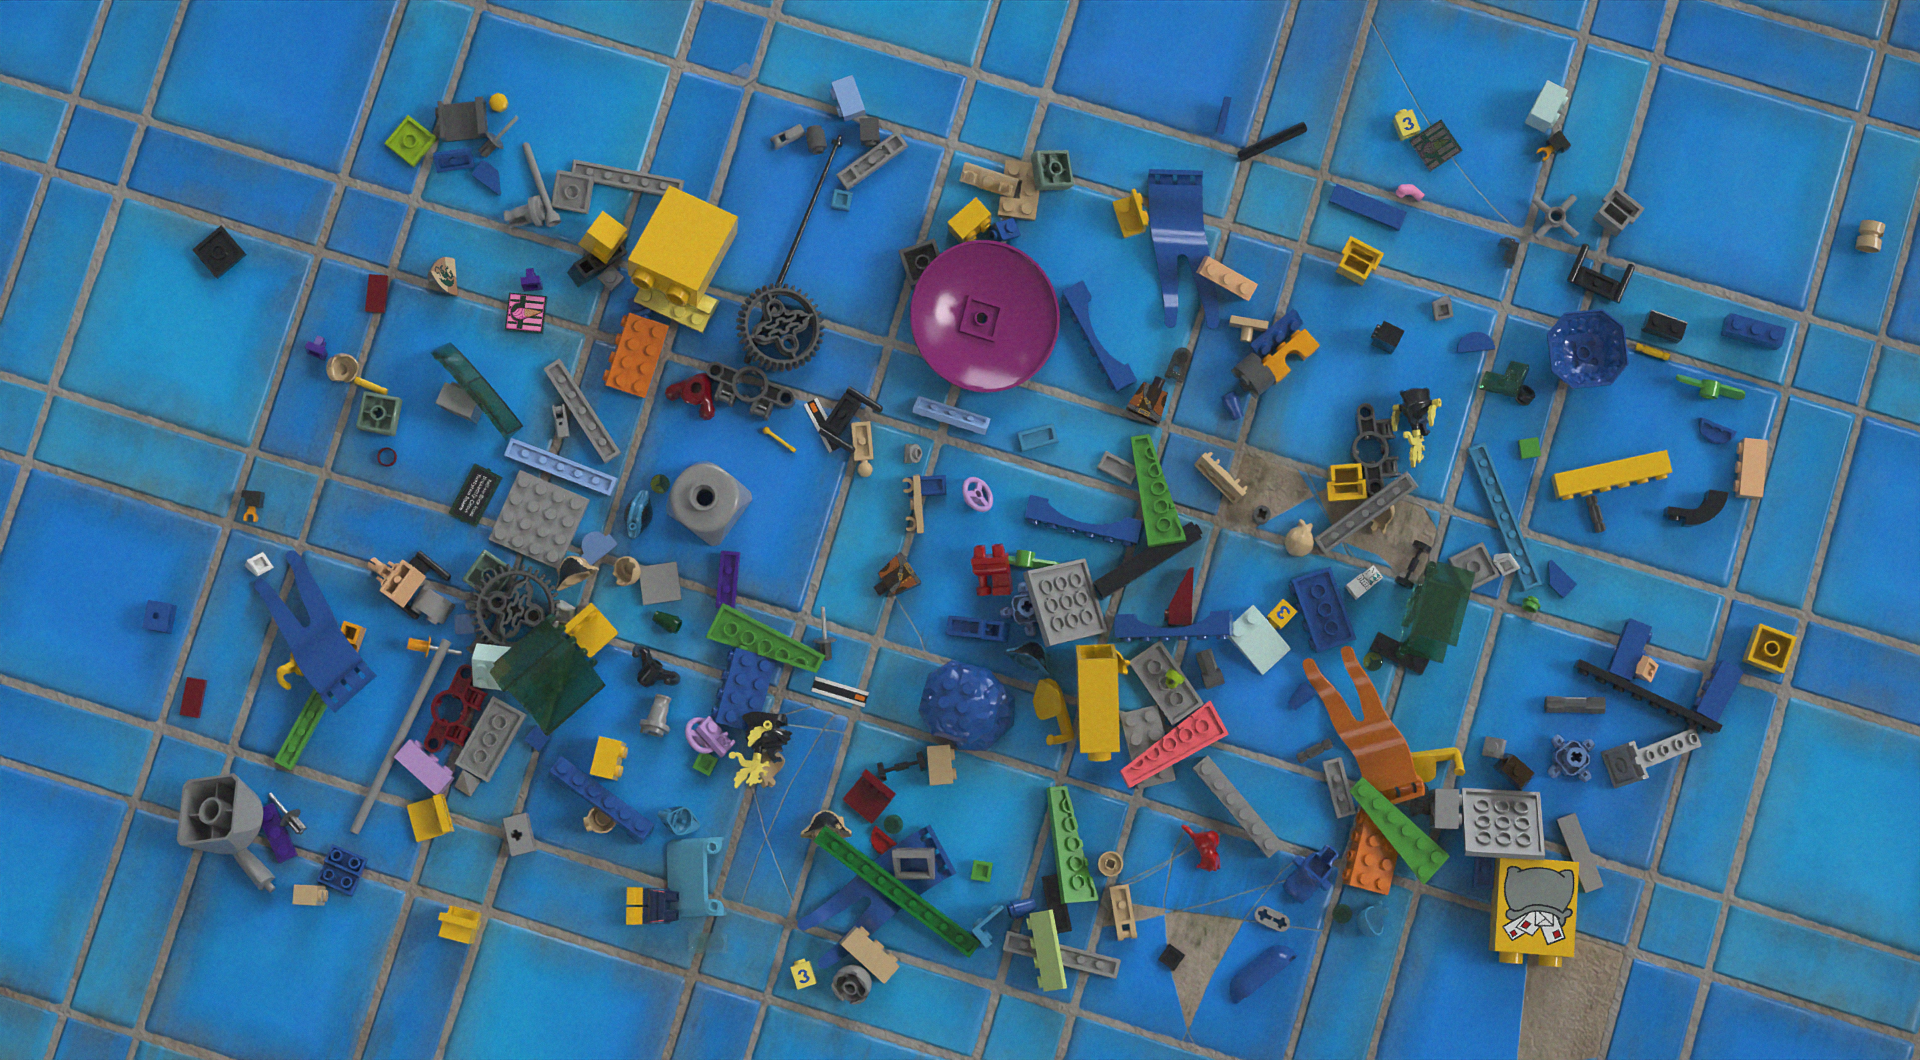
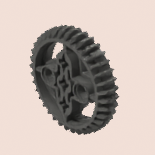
(797, 327)
(498, 610)

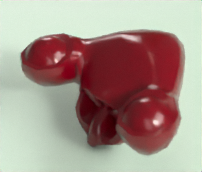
(695, 391)

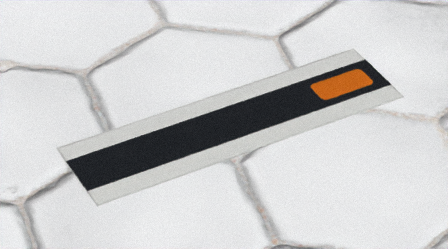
(818, 417)
(840, 691)

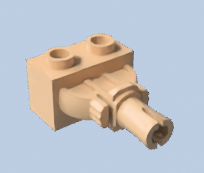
(399, 581)

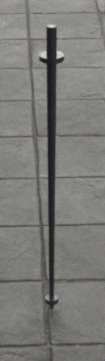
(747, 360)

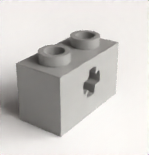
(521, 824)

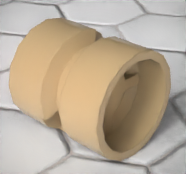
(1870, 232)
(1110, 864)

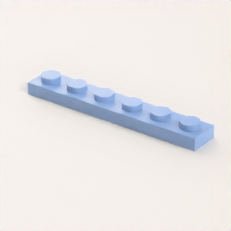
(561, 467)

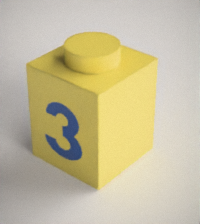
(1406, 124)
(803, 974)

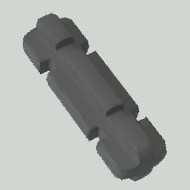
(1595, 514)
(1314, 750)

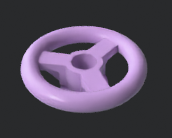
(975, 496)
(695, 739)

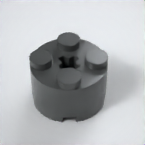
(1253, 375)

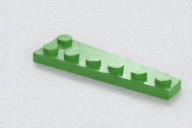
(1158, 508)
(754, 636)
(1409, 841)
(1071, 864)

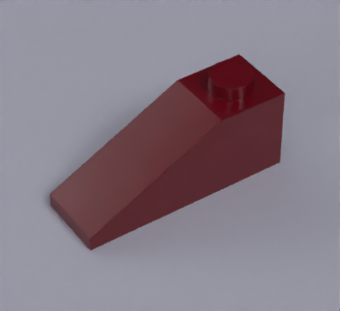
(1180, 608)

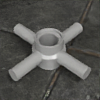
(1549, 222)

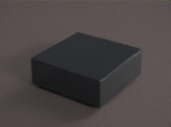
(1171, 957)

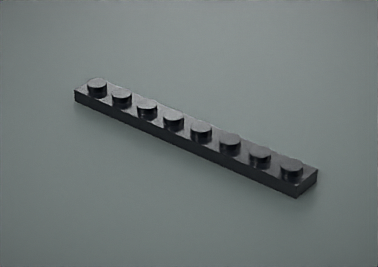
(1639, 693)

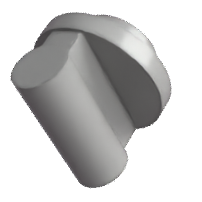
(912, 453)

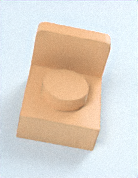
(1646, 669)

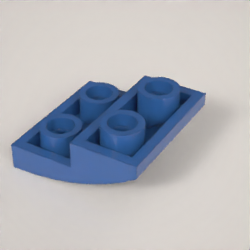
(342, 870)

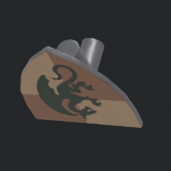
(444, 274)

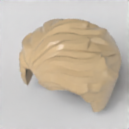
(342, 368)

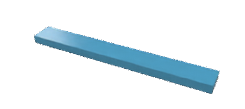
(1504, 515)

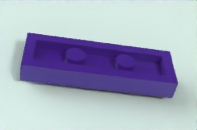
(728, 578)
(277, 835)

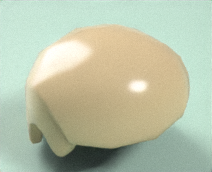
(626, 571)

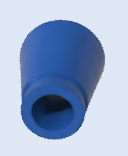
(1232, 405)
(1301, 696)
(1019, 908)

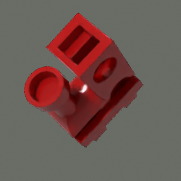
(992, 564)

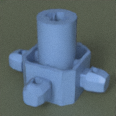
(1020, 616)
(1563, 761)

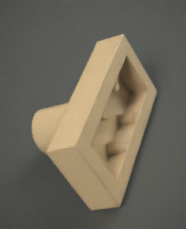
(1248, 326)

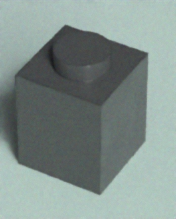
(869, 131)

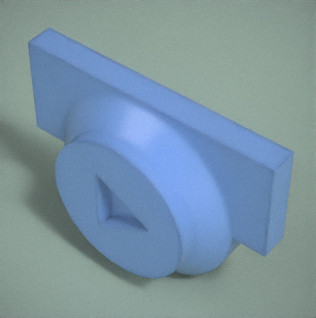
(596, 546)

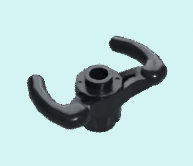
(653, 670)

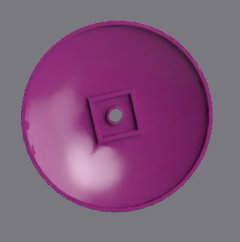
(1017, 308)

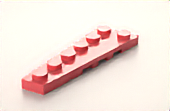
(1184, 740)

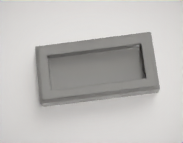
(1117, 468)

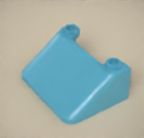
(689, 876)

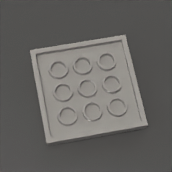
(539, 519)
(1065, 602)
(1502, 824)

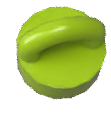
(1174, 675)

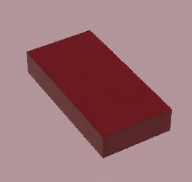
(377, 293)
(193, 697)

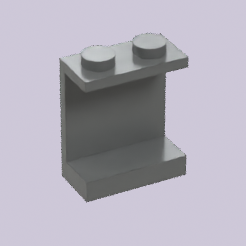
(462, 120)

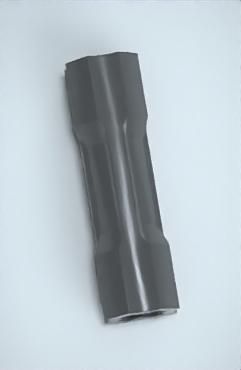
(1588, 705)

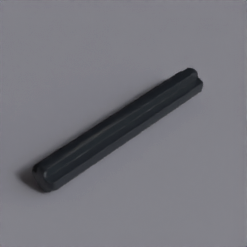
(1272, 141)

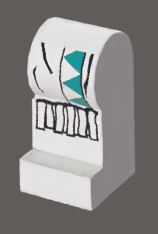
(1363, 582)

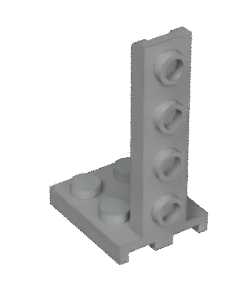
(1628, 763)

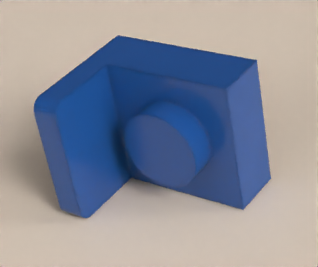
(638, 309)

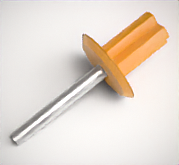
(424, 646)

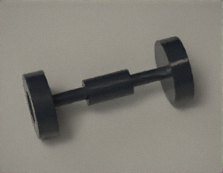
(1421, 547)
(901, 766)

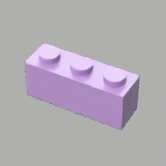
(425, 766)

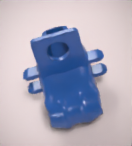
(1311, 874)

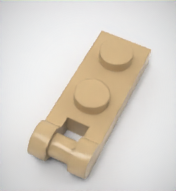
(1123, 911)

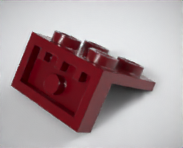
(869, 796)

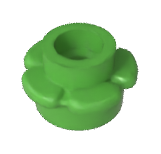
(1531, 604)

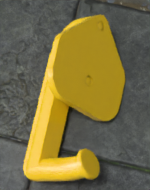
(1049, 702)
(1426, 761)

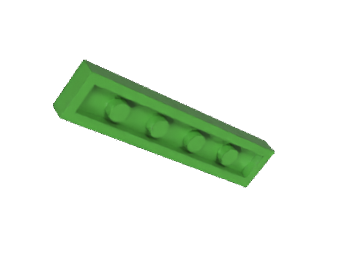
(301, 731)

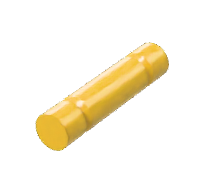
(1652, 351)
(371, 386)

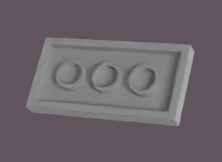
(1151, 669)
(1141, 731)
(490, 739)

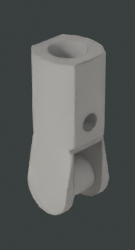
(791, 135)
(561, 424)

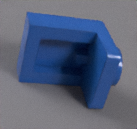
(1003, 231)

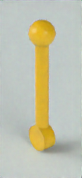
(766, 430)

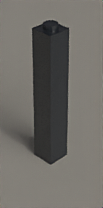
(1145, 563)

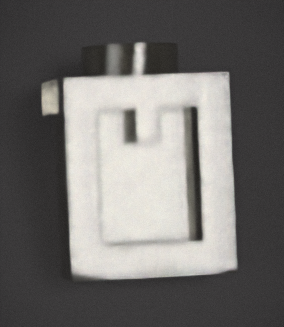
(1510, 254)

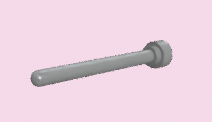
(551, 217)

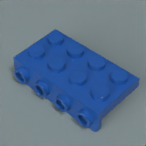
(1322, 610)
(742, 688)

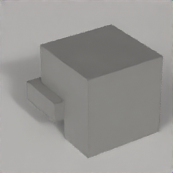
(1617, 211)

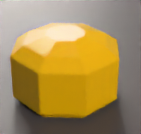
(498, 102)

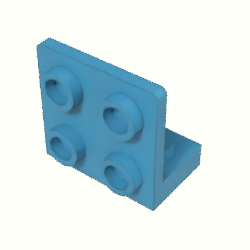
(984, 935)

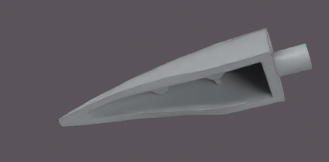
(255, 870)

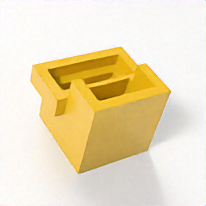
(603, 237)
(1358, 260)
(1346, 483)
(459, 924)

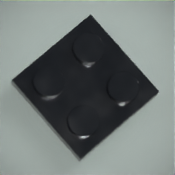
(219, 252)

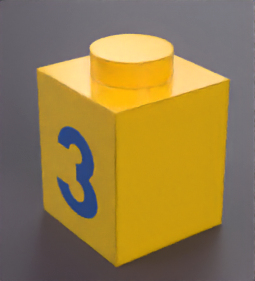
(1281, 614)

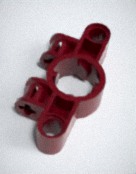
(454, 731)

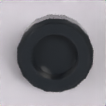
(1525, 395)

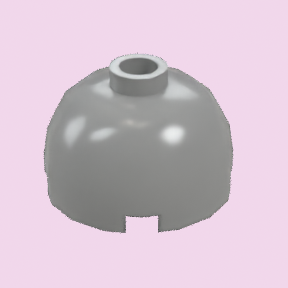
(852, 984)

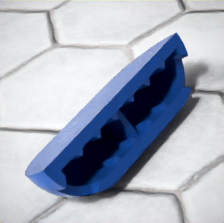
(1260, 971)

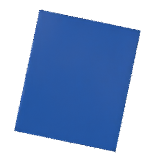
(159, 616)

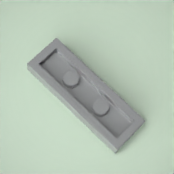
(1338, 787)

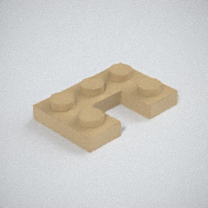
(1026, 206)

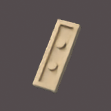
(989, 180)
(1220, 478)
(915, 503)

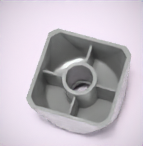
(714, 520)
(219, 814)

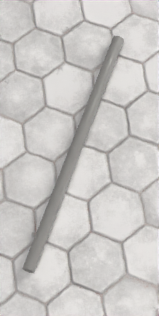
(400, 736)

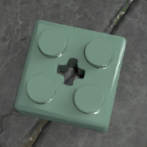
(1052, 170)
(374, 403)
(486, 562)

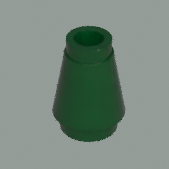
(669, 622)

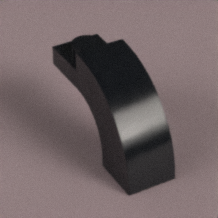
(1710, 507)

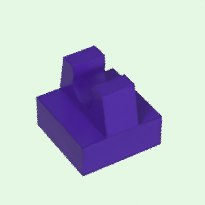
(531, 281)
(317, 348)

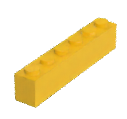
(1611, 474)

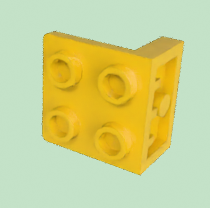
(1130, 214)
(591, 629)
(430, 818)

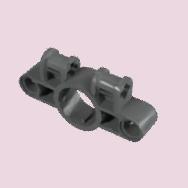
(769, 395)
(1367, 429)

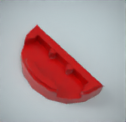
(881, 841)

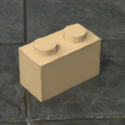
(940, 765)
(310, 895)

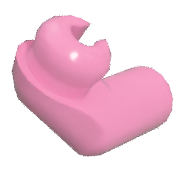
(1409, 189)

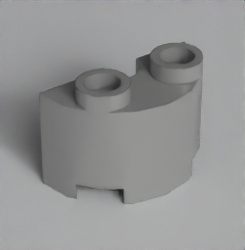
(433, 605)

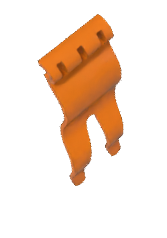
(1375, 741)

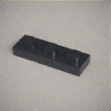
(1388, 648)
(1053, 901)

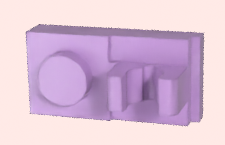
(715, 736)

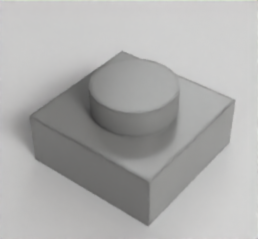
(611, 278)
(1494, 747)

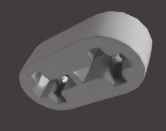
(1274, 914)

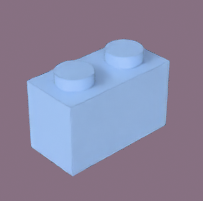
(848, 98)

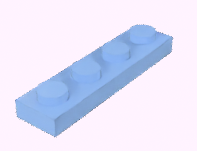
(951, 415)

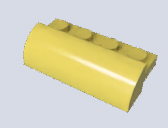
(687, 315)

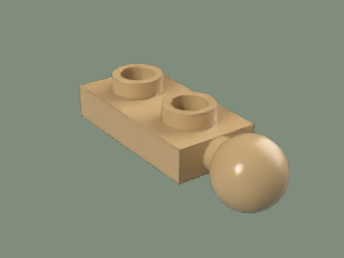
(863, 447)

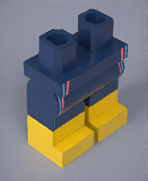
(657, 907)

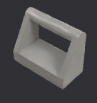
(927, 853)

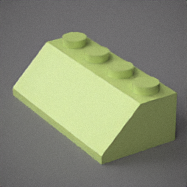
(1047, 949)

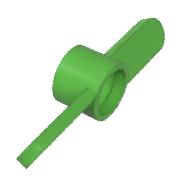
(1712, 389)
(1027, 559)

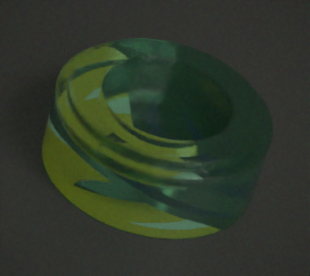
(660, 484)
(1372, 661)

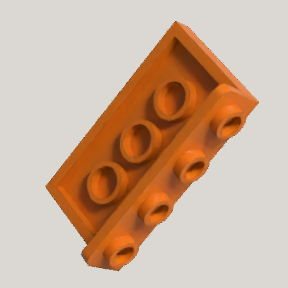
(635, 354)
(1370, 857)

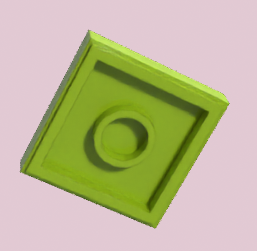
(410, 141)

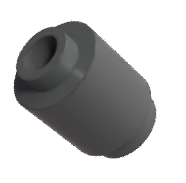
(816, 139)

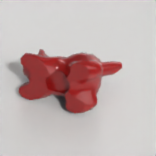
(1206, 844)

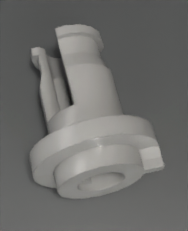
(526, 214)
(656, 719)

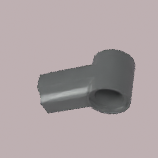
(1210, 671)

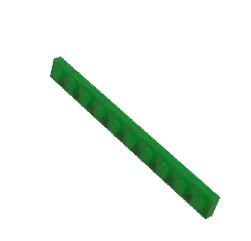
(896, 891)

